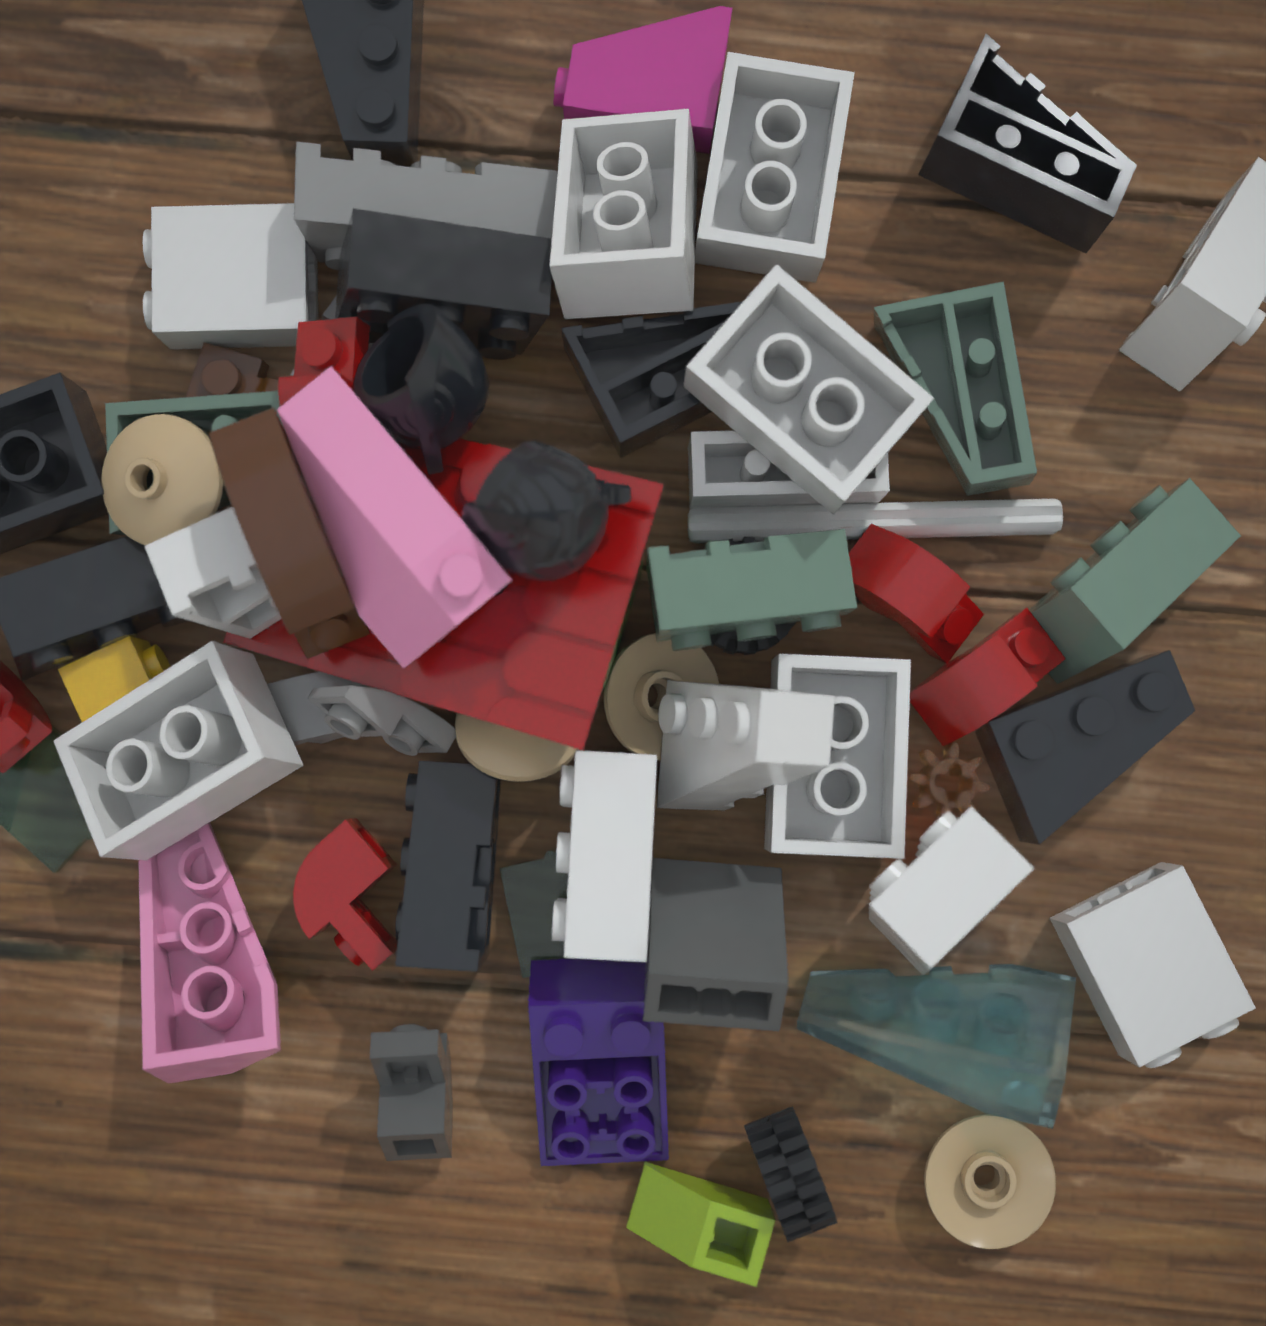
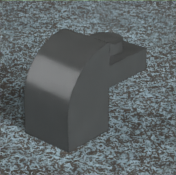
(413, 1092)

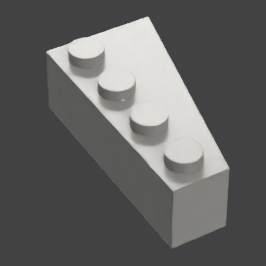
(430, 189)

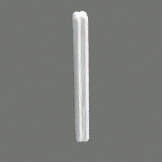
(902, 518)

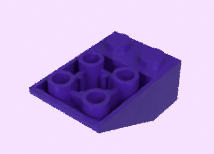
(596, 1063)

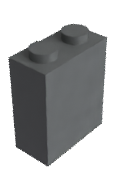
(716, 945)

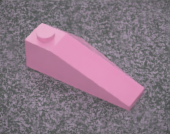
(393, 535)
(202, 967)

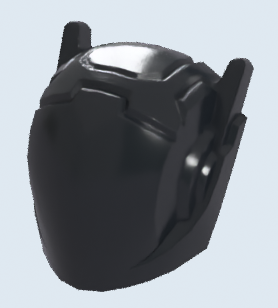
(423, 382)
(542, 512)

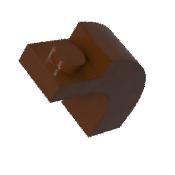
(286, 533)

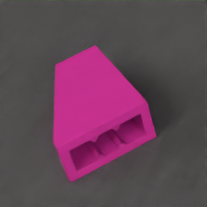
(651, 70)

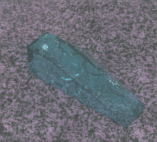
(972, 1036)

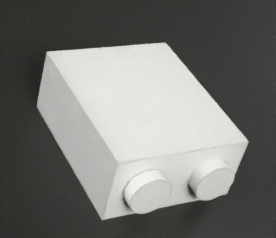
(228, 276)
(1153, 965)

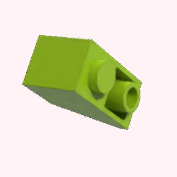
(703, 1223)

